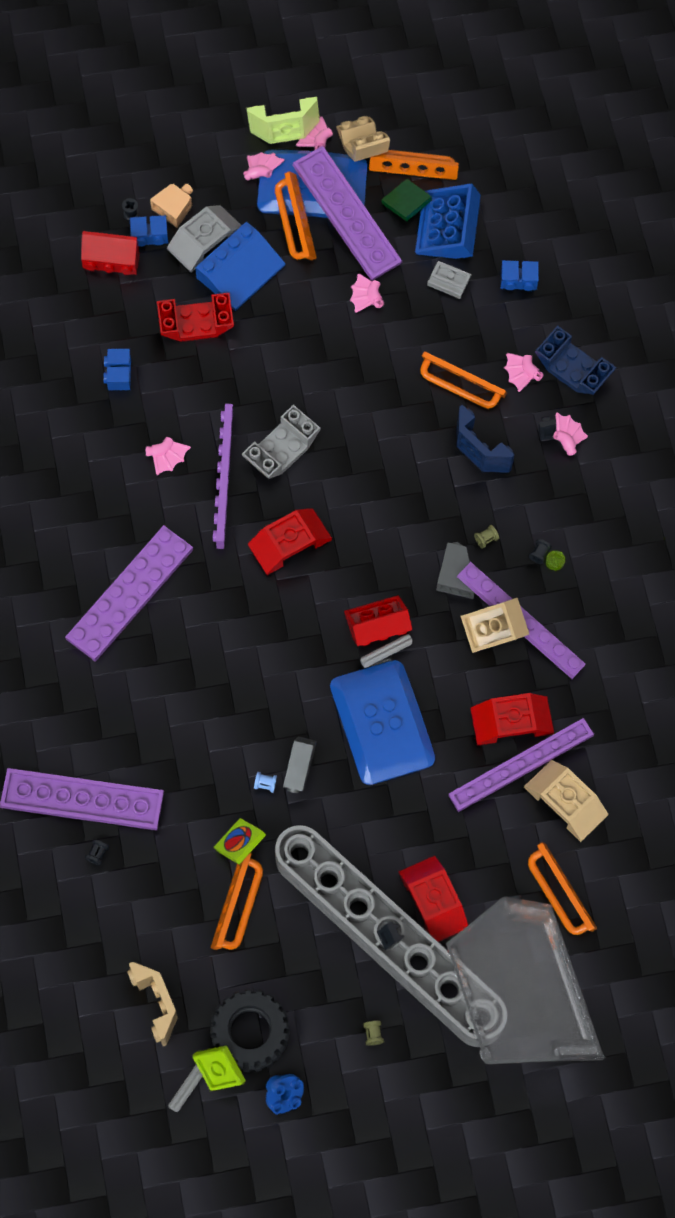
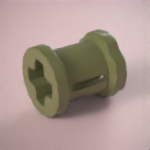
(486, 536)
(373, 1033)

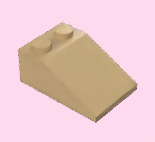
(495, 625)

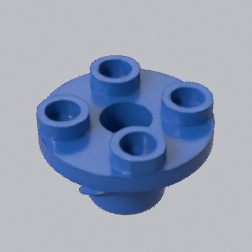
(284, 1093)

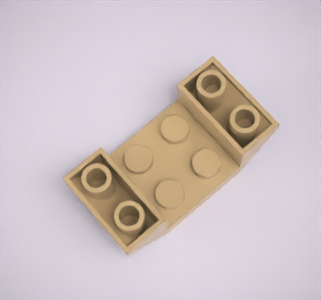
(361, 139)
(568, 798)
(146, 977)

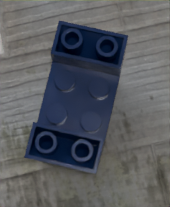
(572, 364)
(497, 460)

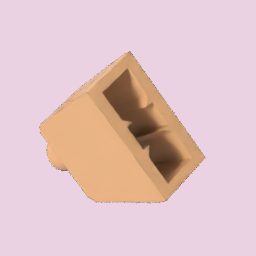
(173, 203)

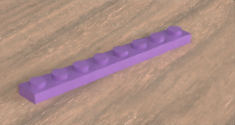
(222, 483)
(538, 634)
(520, 765)

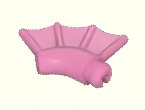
(317, 136)
(261, 165)
(366, 293)
(522, 370)
(568, 433)
(167, 454)

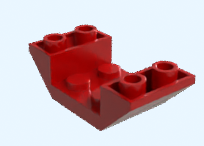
(195, 320)
(287, 538)
(511, 717)
(435, 898)

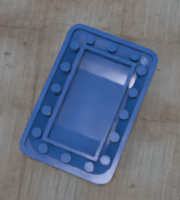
(354, 173)
(382, 722)

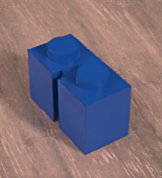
(150, 233)
(519, 278)
(118, 369)

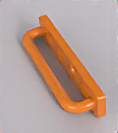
(414, 160)
(300, 217)
(428, 358)
(229, 905)
(588, 922)

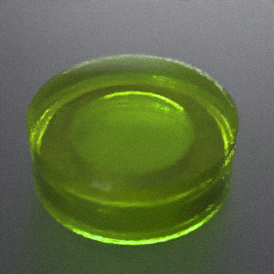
(555, 560)

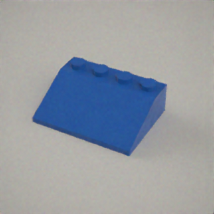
(449, 222)
(240, 265)

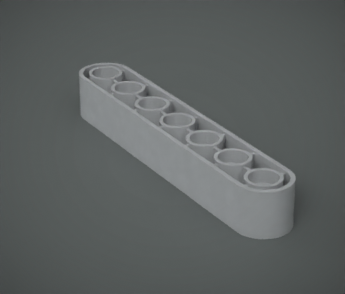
(362, 929)

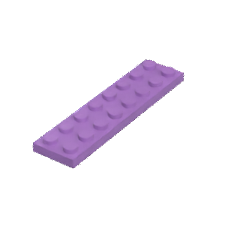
(347, 213)
(129, 593)
(82, 799)

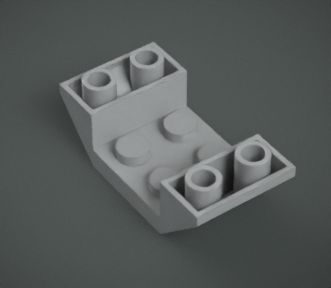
(201, 235)
(283, 444)

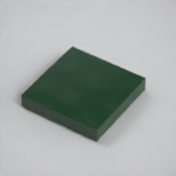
(406, 200)

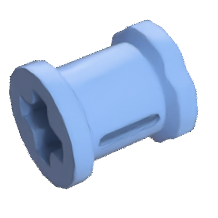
(265, 782)

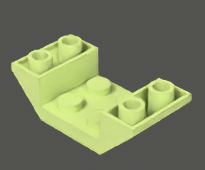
(284, 126)

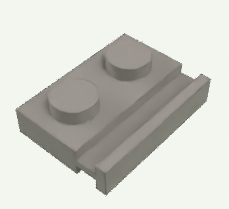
(449, 279)

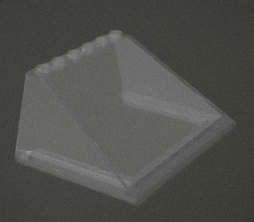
(522, 987)

